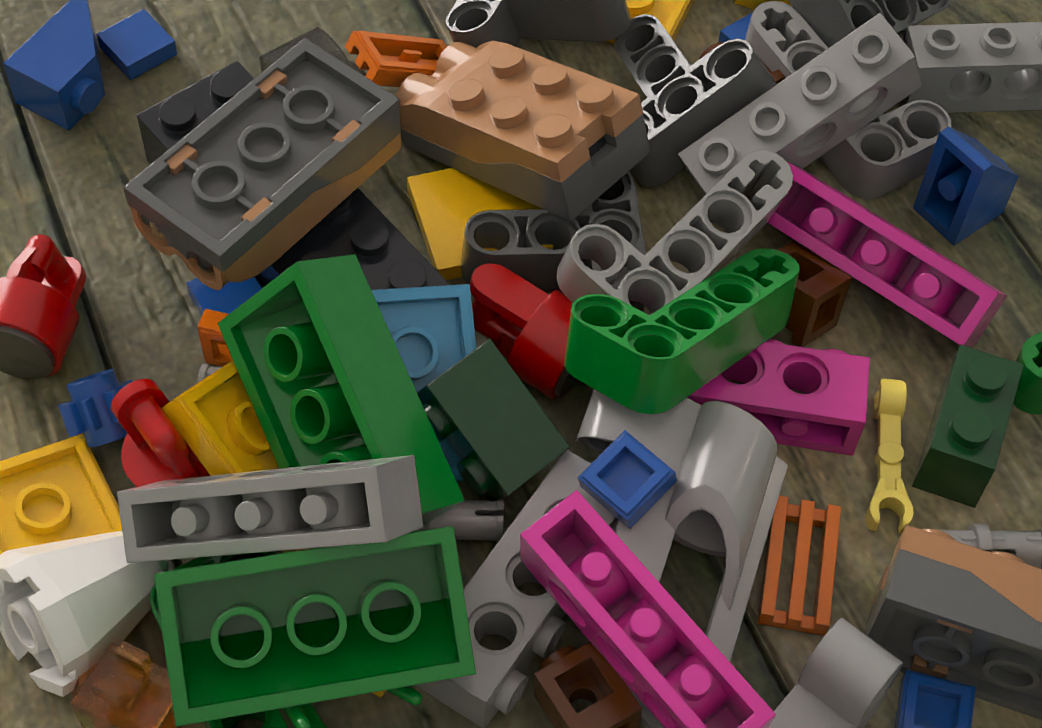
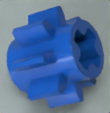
(90, 408)

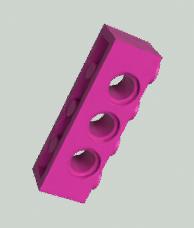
(887, 259)
(822, 419)
(637, 622)

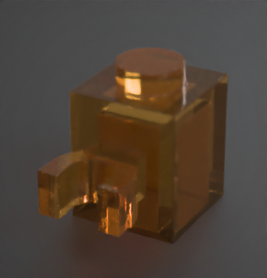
(124, 692)

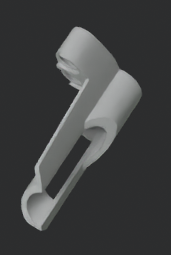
(718, 504)

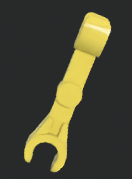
(890, 490)

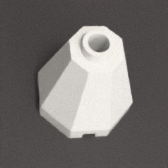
(71, 603)

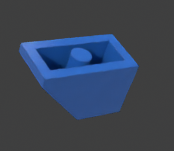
(59, 67)
(963, 186)

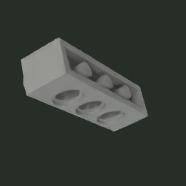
(978, 66)
(813, 105)
(271, 510)
(499, 608)

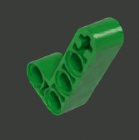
(672, 353)

